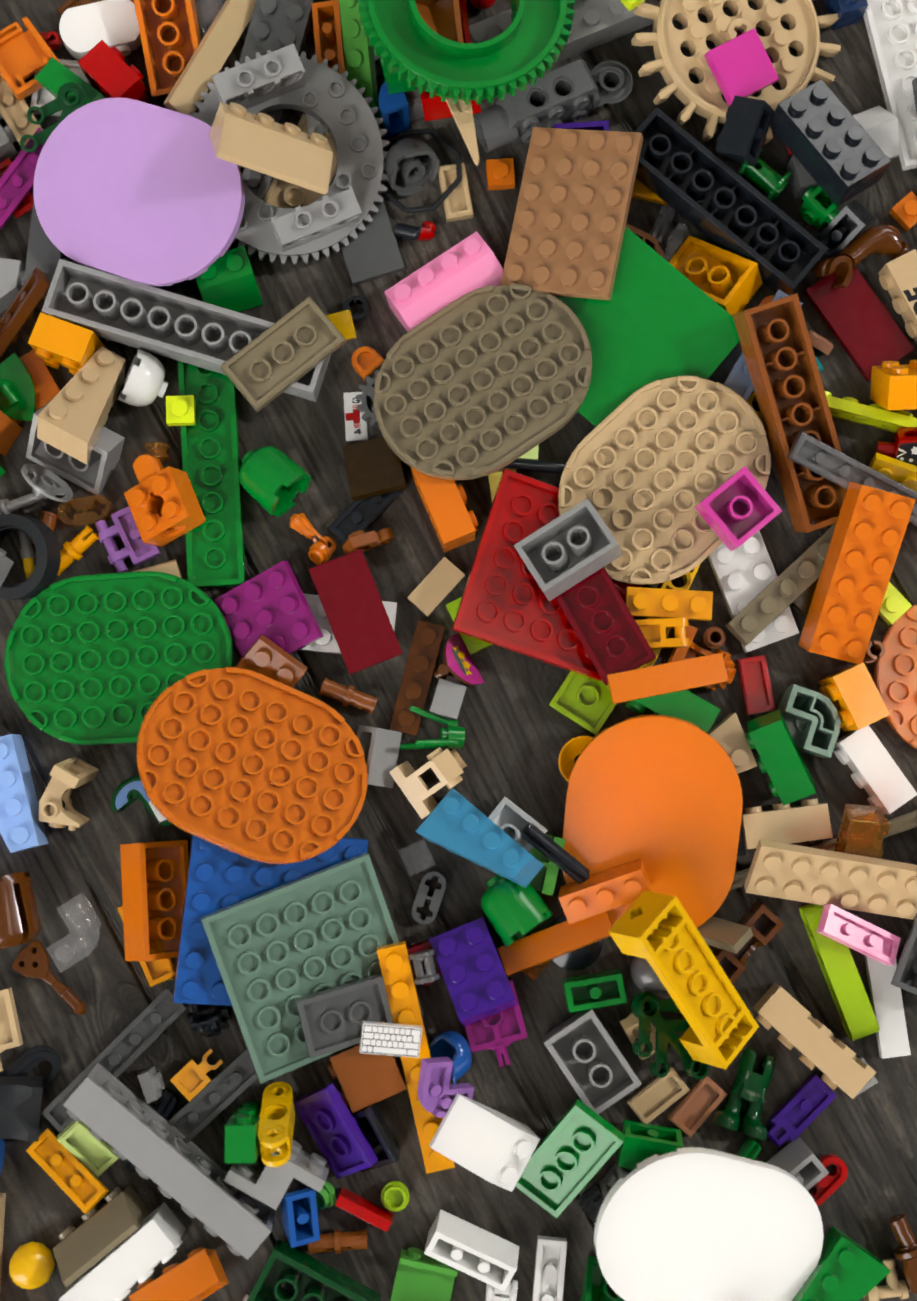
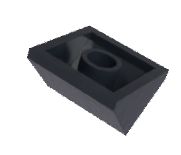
(378, 1135)

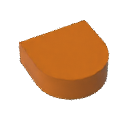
(366, 361)

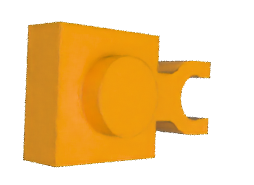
(193, 1077)

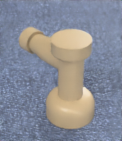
(894, 1287)

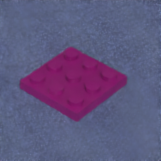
(271, 607)

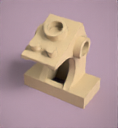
(446, 766)
(65, 777)

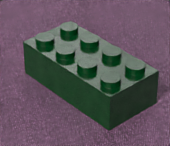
(300, 1277)

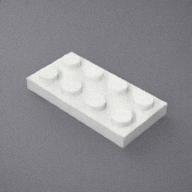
(742, 577)

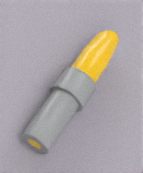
(27, 553)

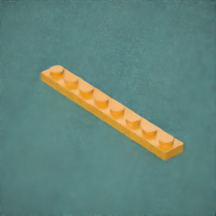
(406, 1010)

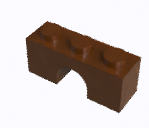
(764, 928)

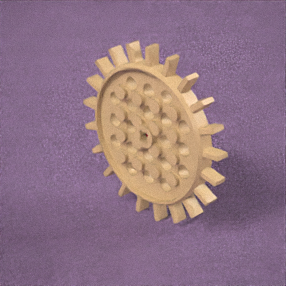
(706, 96)

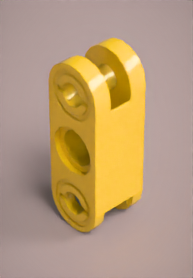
(276, 1124)

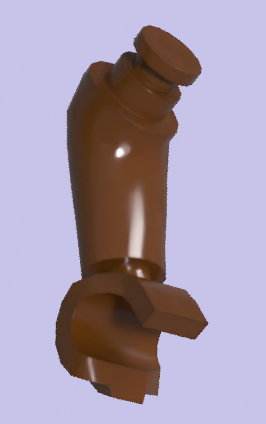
(875, 240)

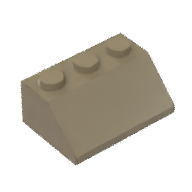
(99, 1232)

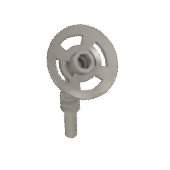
(43, 486)

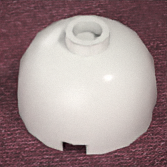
(143, 380)

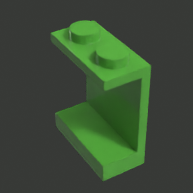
(422, 1278)

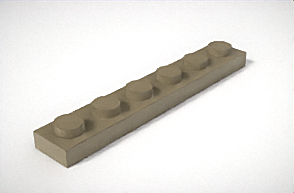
(781, 591)

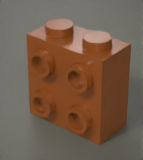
(366, 1076)

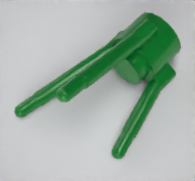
(449, 737)

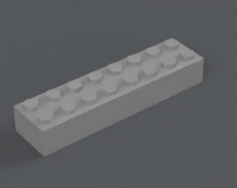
(177, 1167)

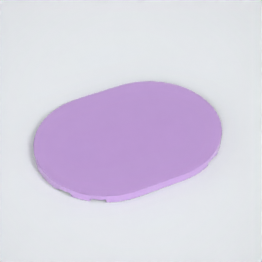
(137, 192)

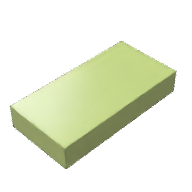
(92, 1152)

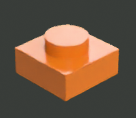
(500, 174)
(906, 211)

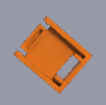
(22, 56)

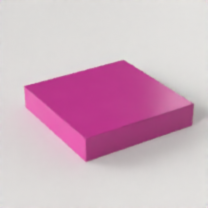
(741, 66)

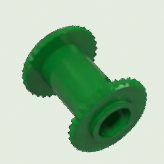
(765, 177)

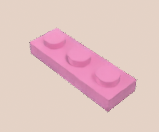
(858, 934)

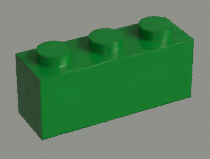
(779, 757)
(242, 1134)

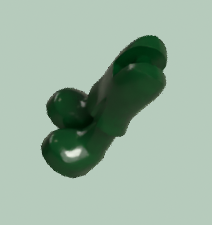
(750, 1087)

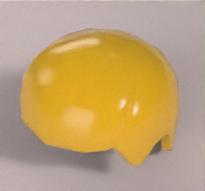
(31, 1265)

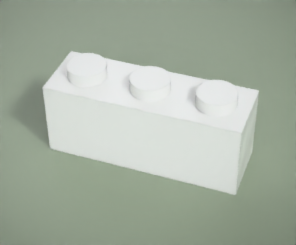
(874, 769)
(472, 1250)

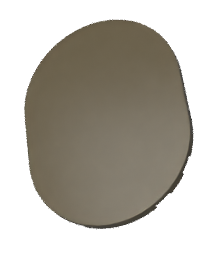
(482, 381)

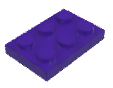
(335, 1131)

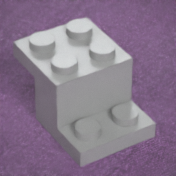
(272, 1182)

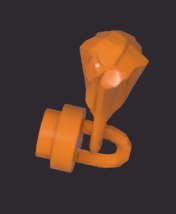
(319, 550)

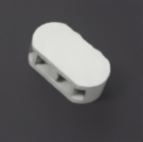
(104, 20)

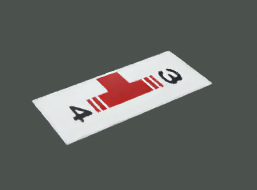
(354, 425)

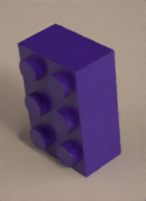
(473, 972)

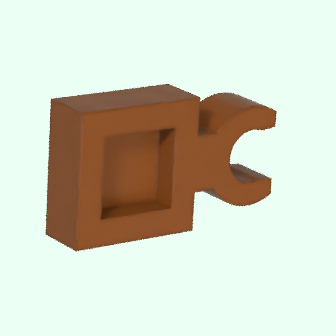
(368, 540)

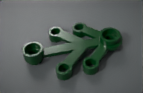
(52, 107)
(664, 1034)

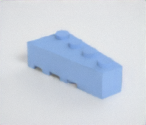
(18, 798)

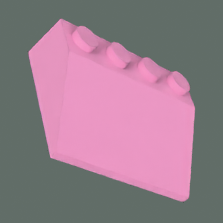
(444, 280)

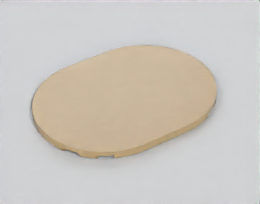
(656, 464)

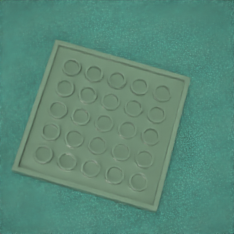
(295, 945)

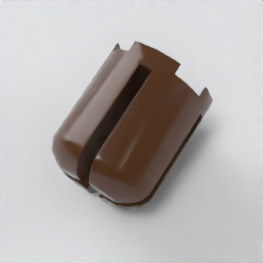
(18, 910)

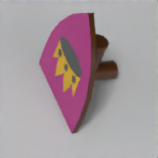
(458, 662)

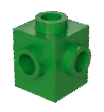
(818, 207)

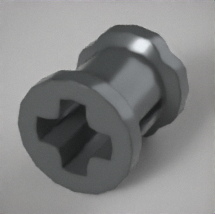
(430, 974)

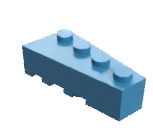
(472, 835)

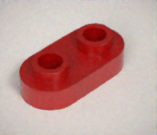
(831, 1181)

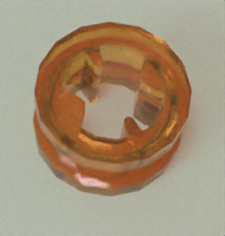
(157, 450)

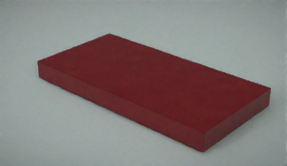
(859, 322)
(355, 611)
(605, 625)

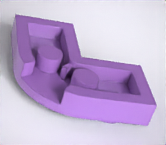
(435, 1088)

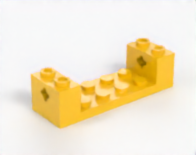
(690, 974)

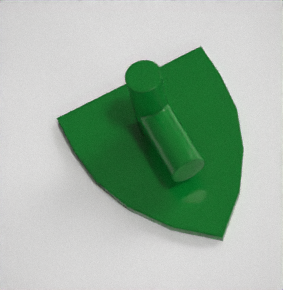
(16, 390)

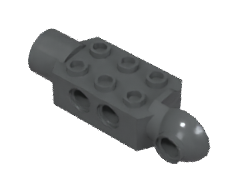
(557, 98)

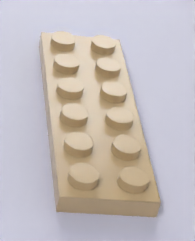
(833, 879)

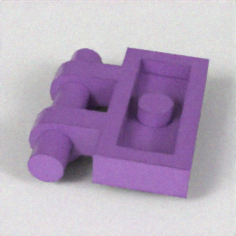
(134, 546)

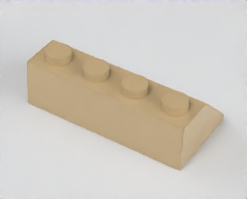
(272, 147)

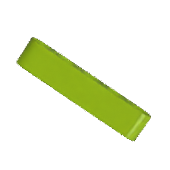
(840, 977)

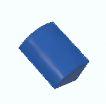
(394, 111)

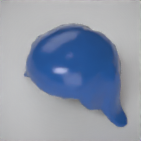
(455, 1047)

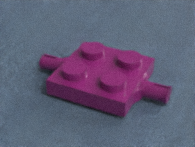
(498, 1031)

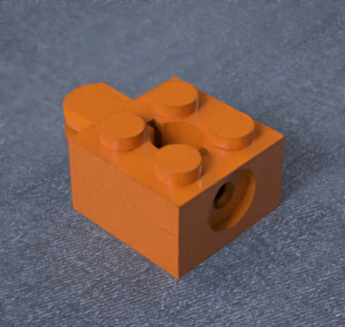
(165, 491)

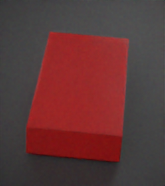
(755, 684)
(364, 1209)

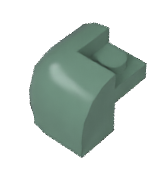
(811, 720)

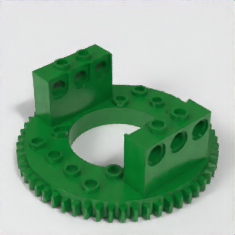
(454, 70)

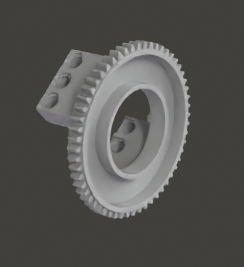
(302, 84)

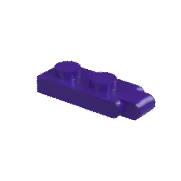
(799, 1110)

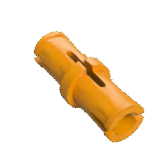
(74, 549)

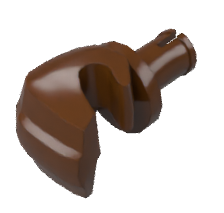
(906, 1249)

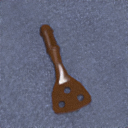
(43, 972)

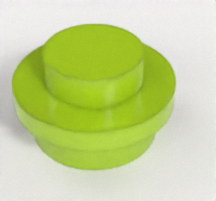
(395, 1196)

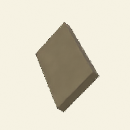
(283, 354)

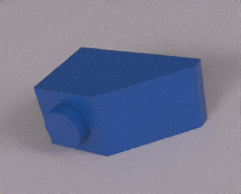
(300, 1217)

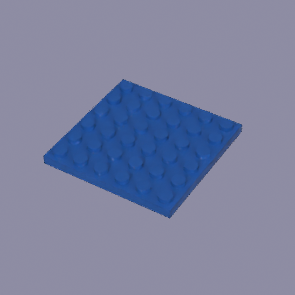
(223, 879)

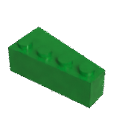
(843, 1271)

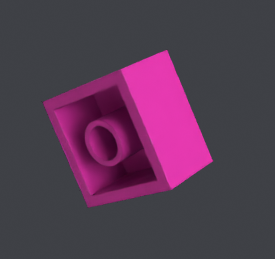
(738, 509)

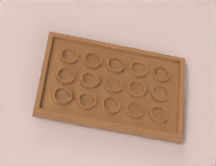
(572, 211)

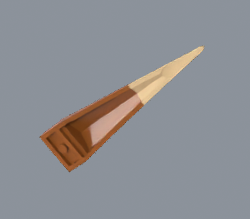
(445, 20)

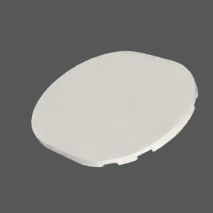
(707, 1230)

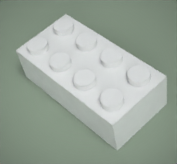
(130, 1260)

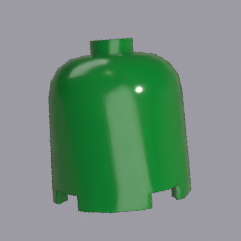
(273, 479)
(513, 908)

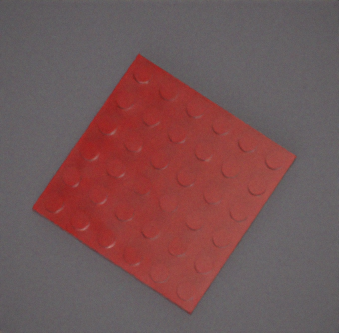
(501, 595)

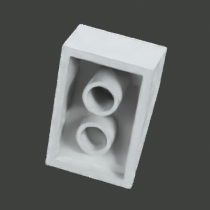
(485, 1142)

